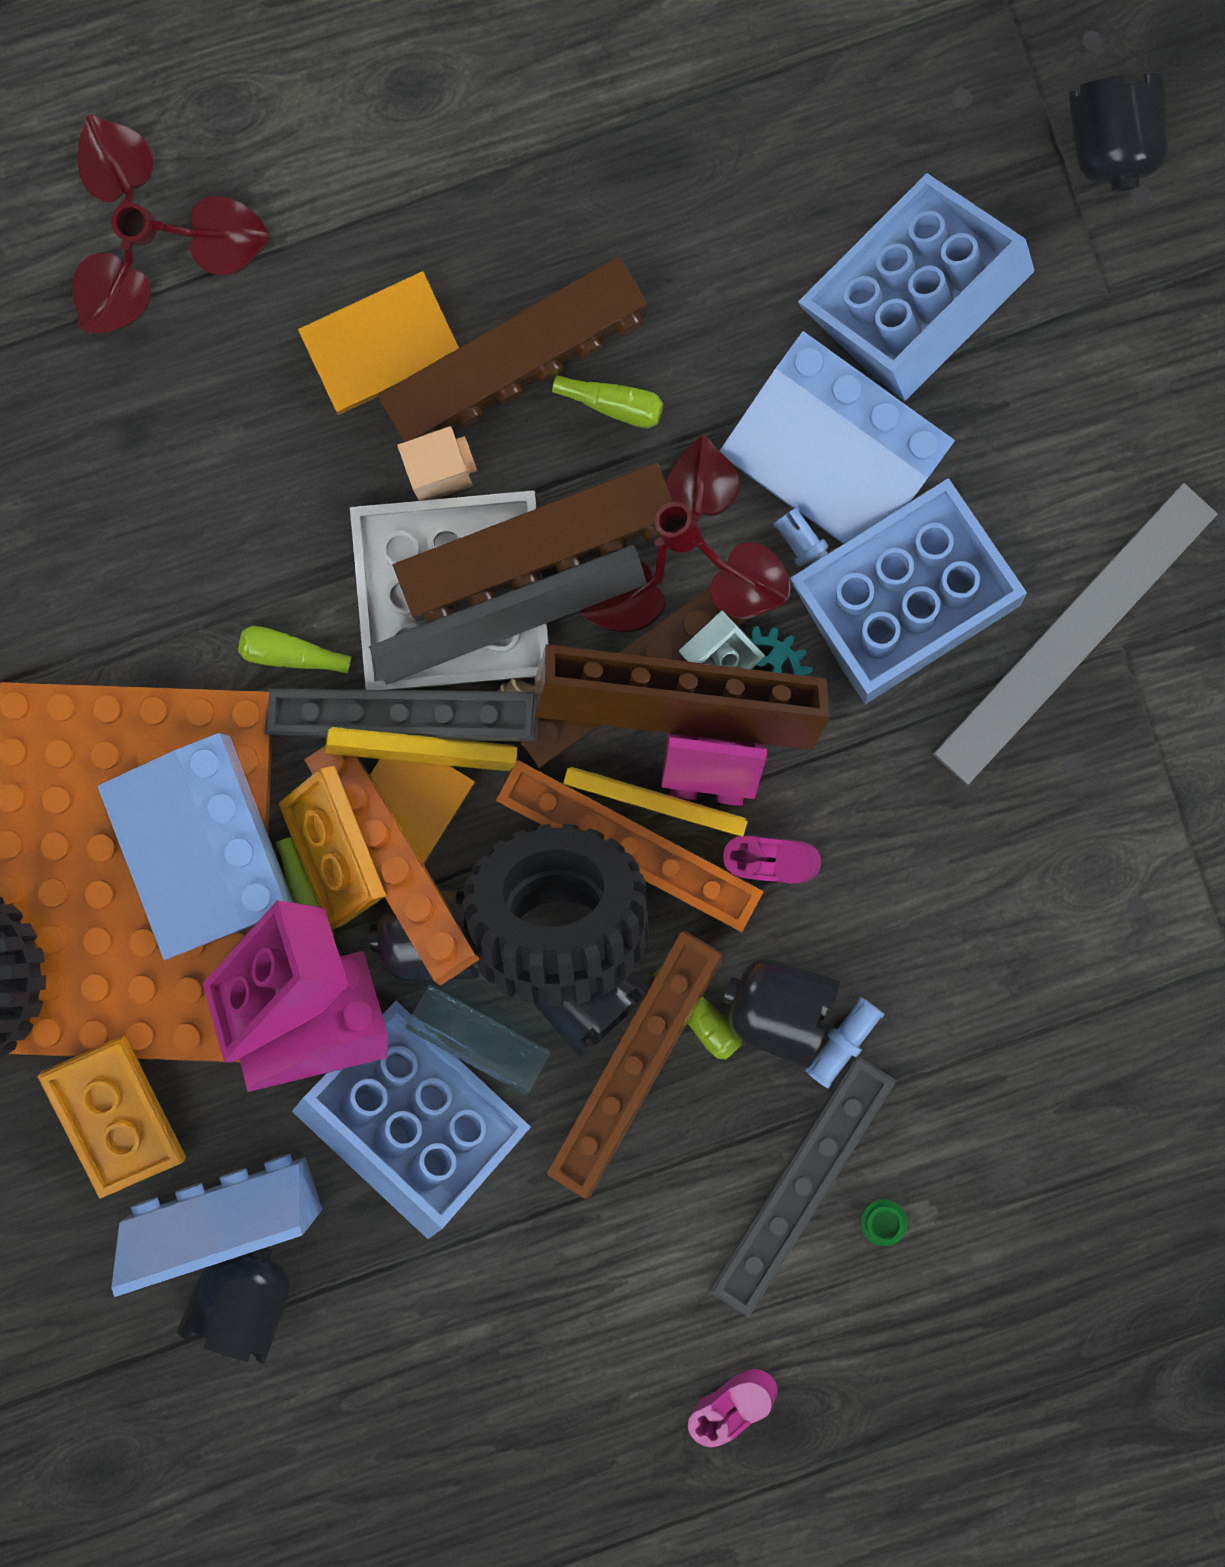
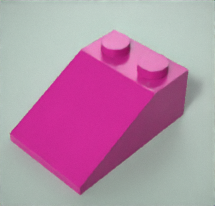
(712, 767)
(274, 979)
(339, 1038)

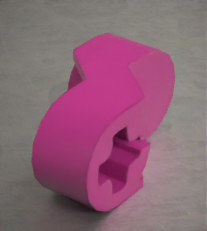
(750, 856)
(714, 1421)

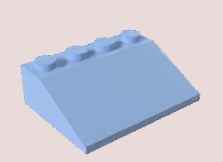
(918, 285)
(834, 442)
(908, 590)
(195, 844)
(414, 1125)
(214, 1223)

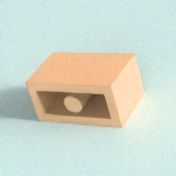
(438, 464)

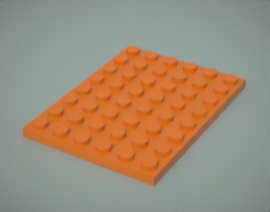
(70, 872)

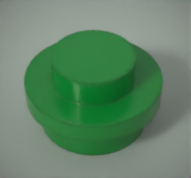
(883, 1222)

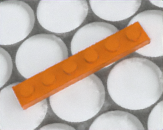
(659, 859)
(401, 872)

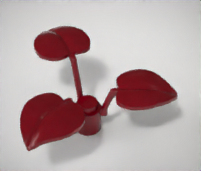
(104, 287)
(749, 581)

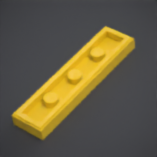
(420, 749)
(655, 801)

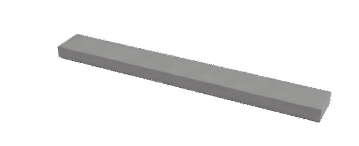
(1074, 634)

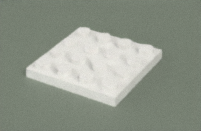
(402, 530)

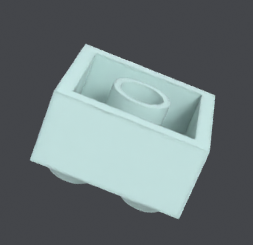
(723, 645)

